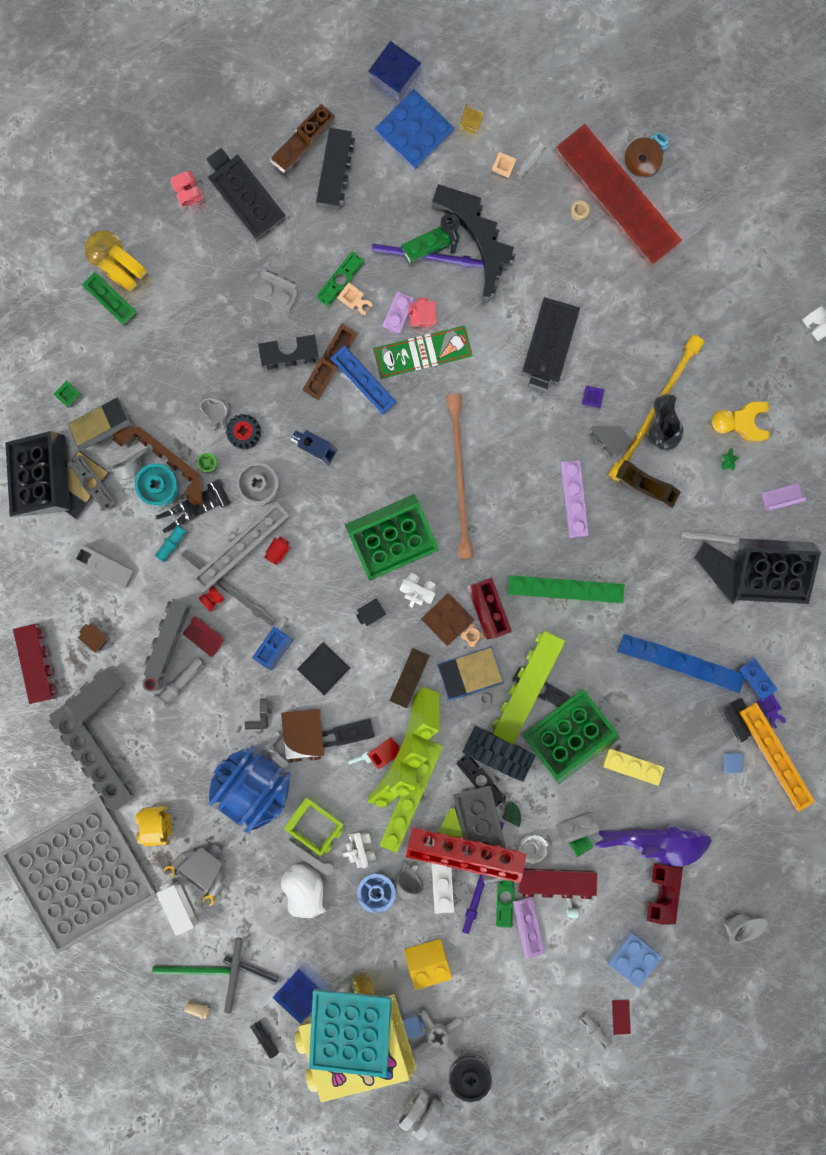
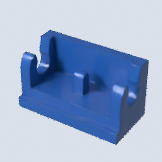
(272, 648)

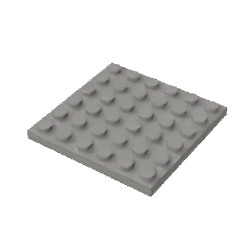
(78, 875)

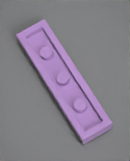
(574, 499)

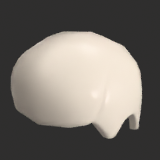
(534, 846)

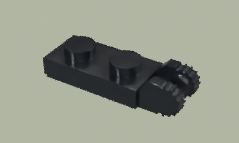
(350, 733)

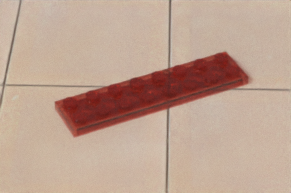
(618, 194)

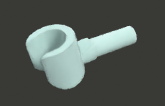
(361, 757)
(571, 912)

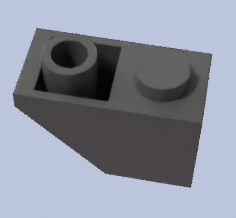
(612, 438)

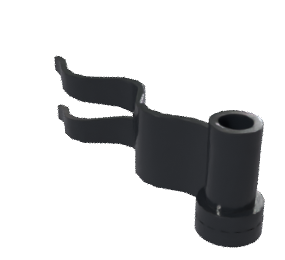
(212, 497)

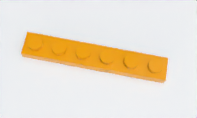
(776, 757)

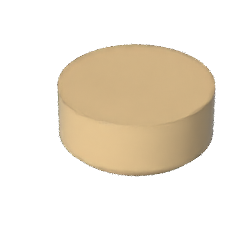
(580, 210)

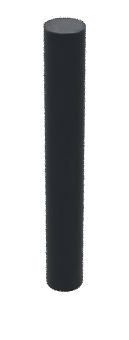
(253, 971)

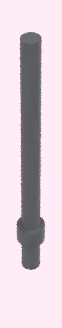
(257, 611)

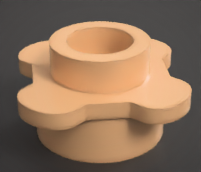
(471, 640)

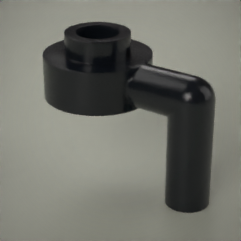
(450, 229)

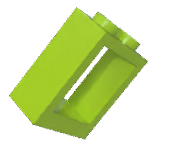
(338, 830)

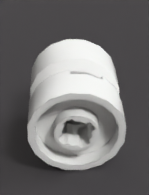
(817, 321)

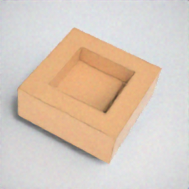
(503, 165)

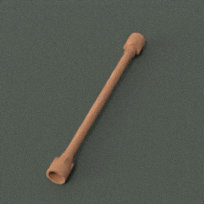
(454, 404)

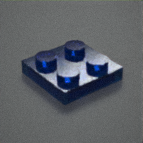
(297, 995)

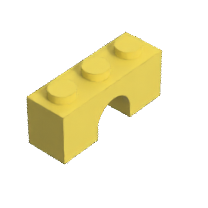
(632, 766)

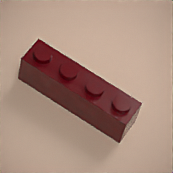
(34, 663)
(558, 882)

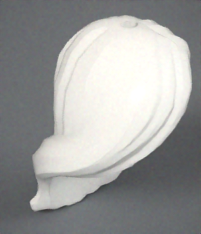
(303, 890)

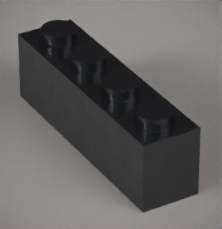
(334, 169)

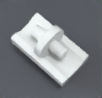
(416, 593)
(356, 850)

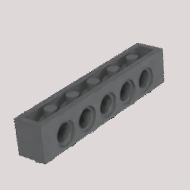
(123, 792)

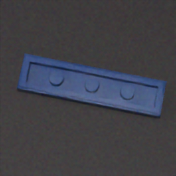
(363, 379)

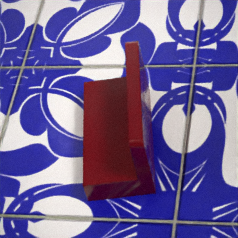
(204, 636)

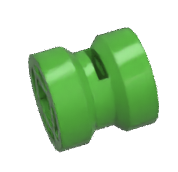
(207, 463)

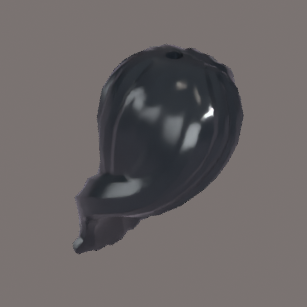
(665, 428)

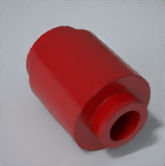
(277, 550)

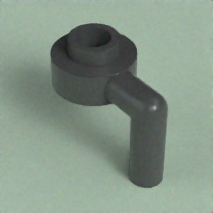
(265, 709)

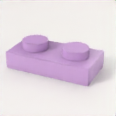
(398, 313)

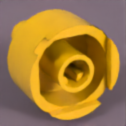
(154, 826)

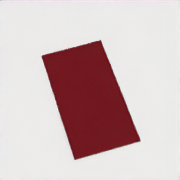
(621, 1017)

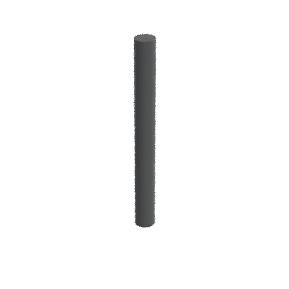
(233, 975)

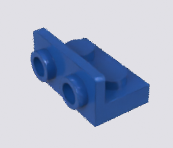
(758, 678)

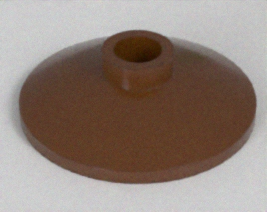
(653, 154)

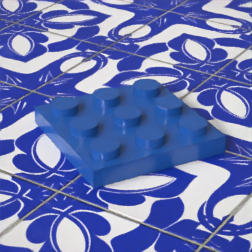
(414, 129)

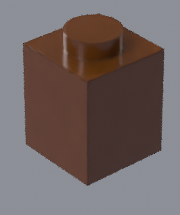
(93, 637)

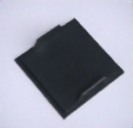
(323, 668)

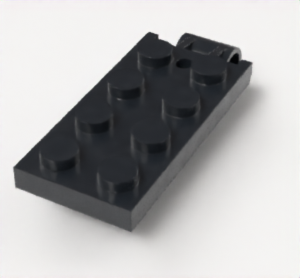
(244, 193)
(550, 343)

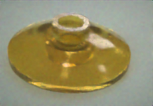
(94, 242)

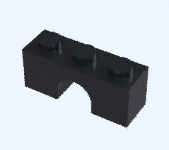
(305, 352)

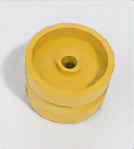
(122, 268)

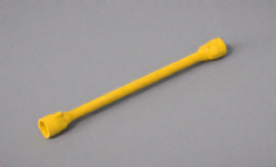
(692, 347)

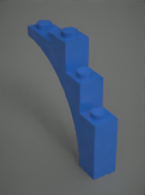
(681, 663)

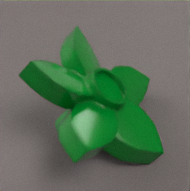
(728, 460)

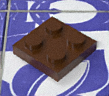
(447, 619)

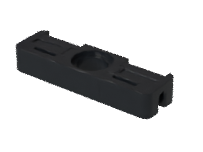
(552, 694)
(471, 770)

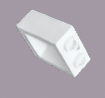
(176, 907)

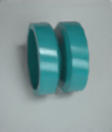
(146, 481)

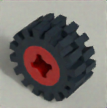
(246, 437)

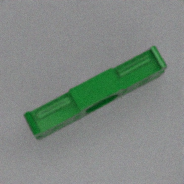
(348, 269)
(504, 912)

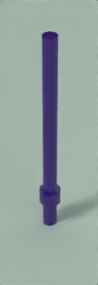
(464, 261)
(471, 913)

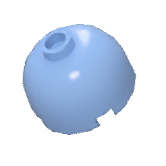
(376, 893)

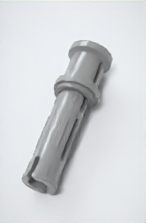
(173, 688)

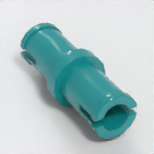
(170, 543)

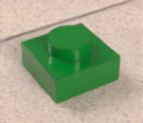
(67, 394)
(581, 846)

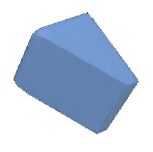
(732, 762)

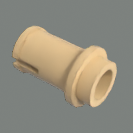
(197, 1010)

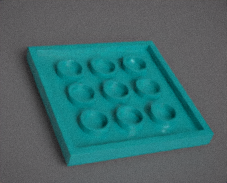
(350, 1033)

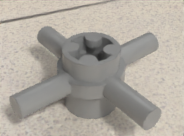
(443, 1042)

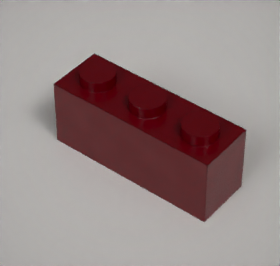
(489, 608)

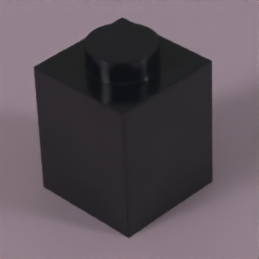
(370, 612)

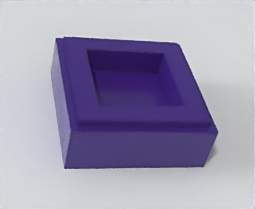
(593, 397)

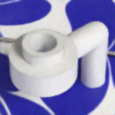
(278, 759)

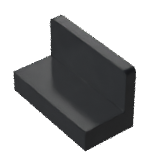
(734, 719)

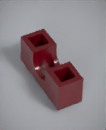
(665, 907)

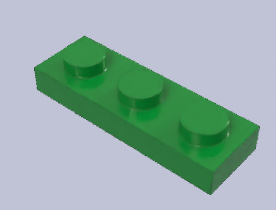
(426, 244)
(109, 298)

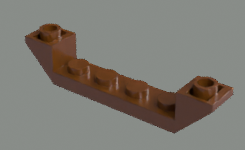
(127, 436)

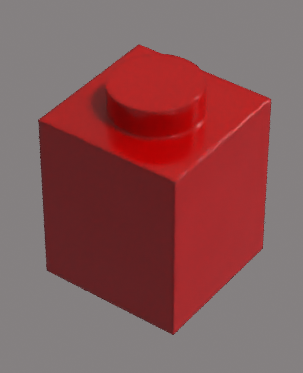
(384, 753)

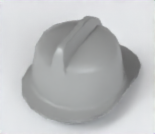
(128, 469)
(744, 929)

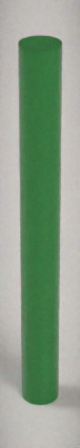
(191, 970)

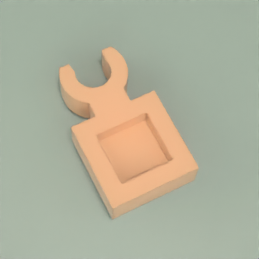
(353, 298)

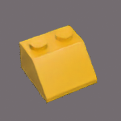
(427, 964)

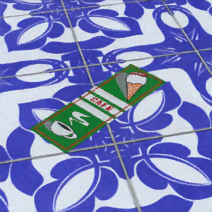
(422, 352)

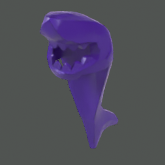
(669, 845)

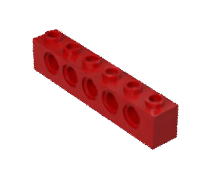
(456, 859)

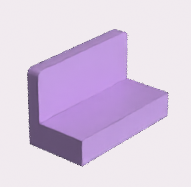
(782, 497)

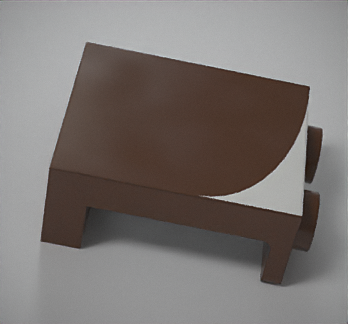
(302, 735)

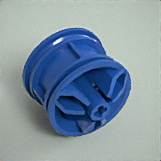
(249, 789)

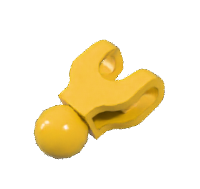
(742, 421)

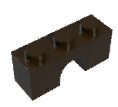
(409, 678)

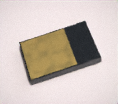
(77, 495)

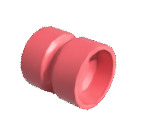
(185, 186)

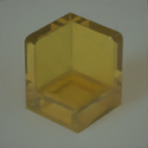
(471, 120)

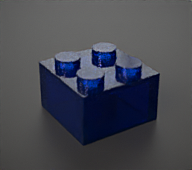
(394, 70)

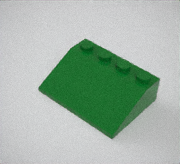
(392, 537)
(571, 736)

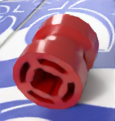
(216, 597)

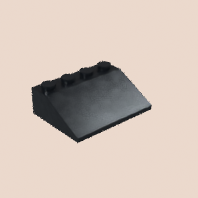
(37, 475)
(776, 570)

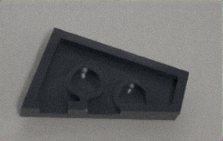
(719, 568)

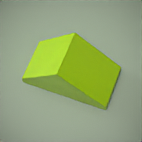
(450, 825)

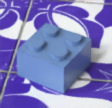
(634, 959)

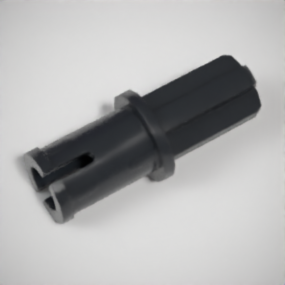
(264, 1039)

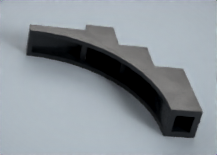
(482, 230)

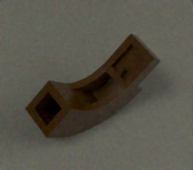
(647, 485)

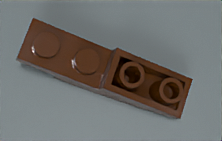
(303, 138)

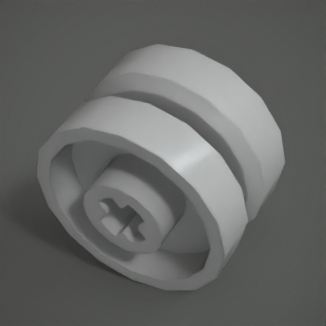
(250, 475)
(420, 1115)

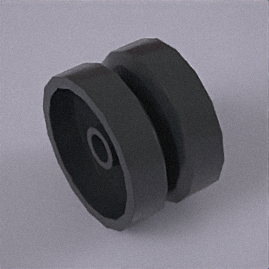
(470, 1089)

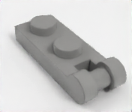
(310, 856)

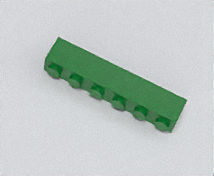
(565, 589)

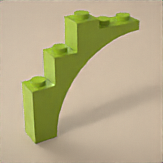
(402, 775)

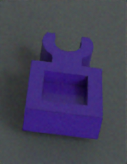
(770, 708)

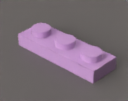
(528, 927)

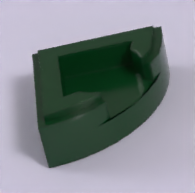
(512, 814)

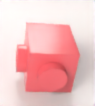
(422, 313)

